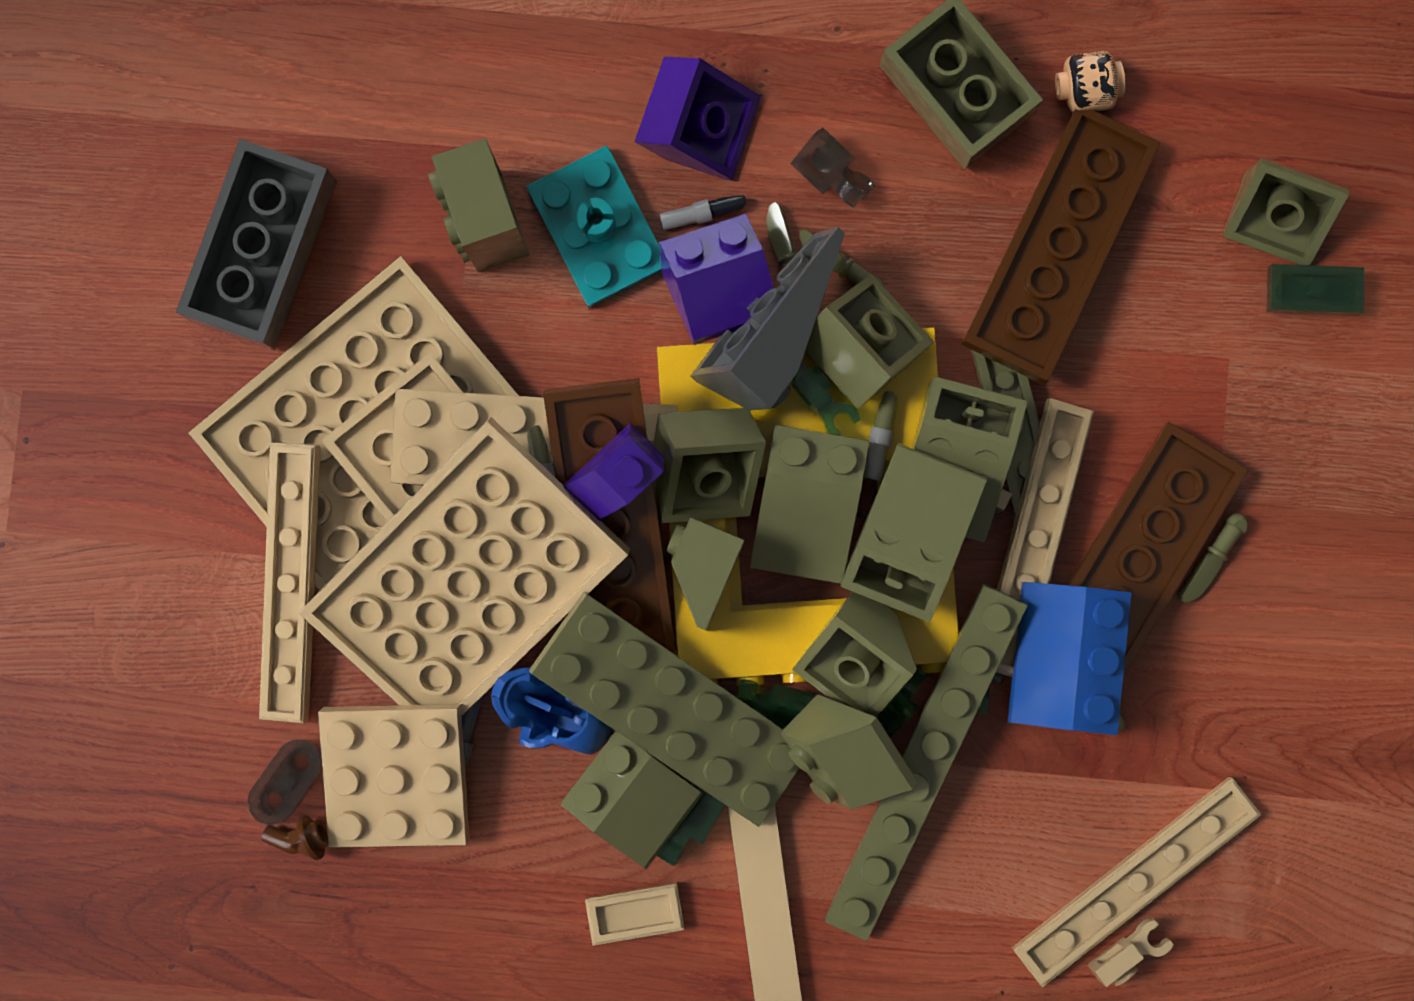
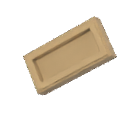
(634, 913)

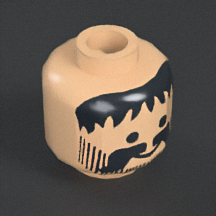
(1091, 81)

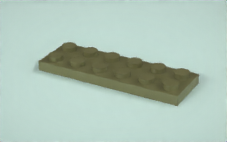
(667, 708)

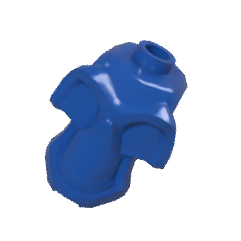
(546, 715)

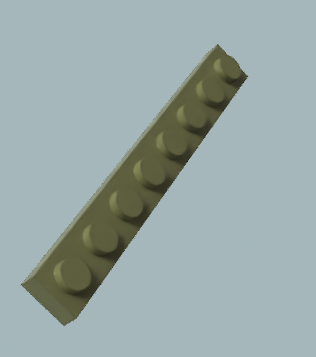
(929, 758)

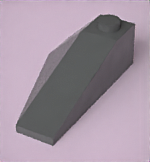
(767, 351)

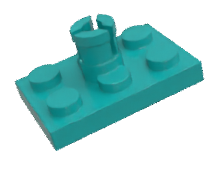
(597, 226)

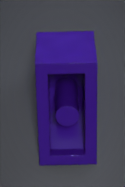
(616, 473)

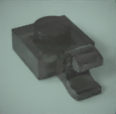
(826, 166)

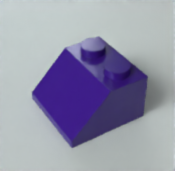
(698, 117)
(715, 276)

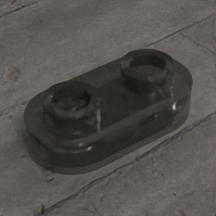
(286, 780)

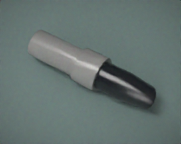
(702, 211)

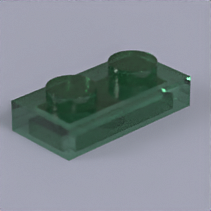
(1315, 289)

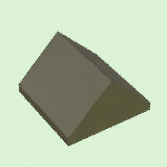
(1284, 211)

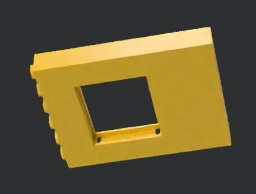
(774, 636)

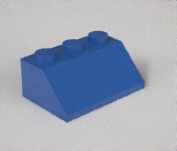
(1070, 658)

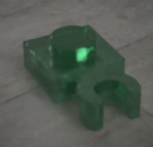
(777, 705)

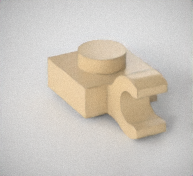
(1119, 961)

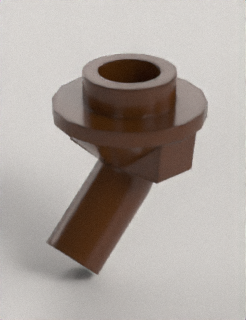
(307, 838)

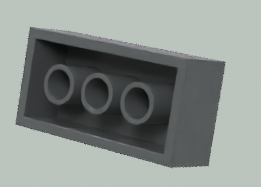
(257, 244)

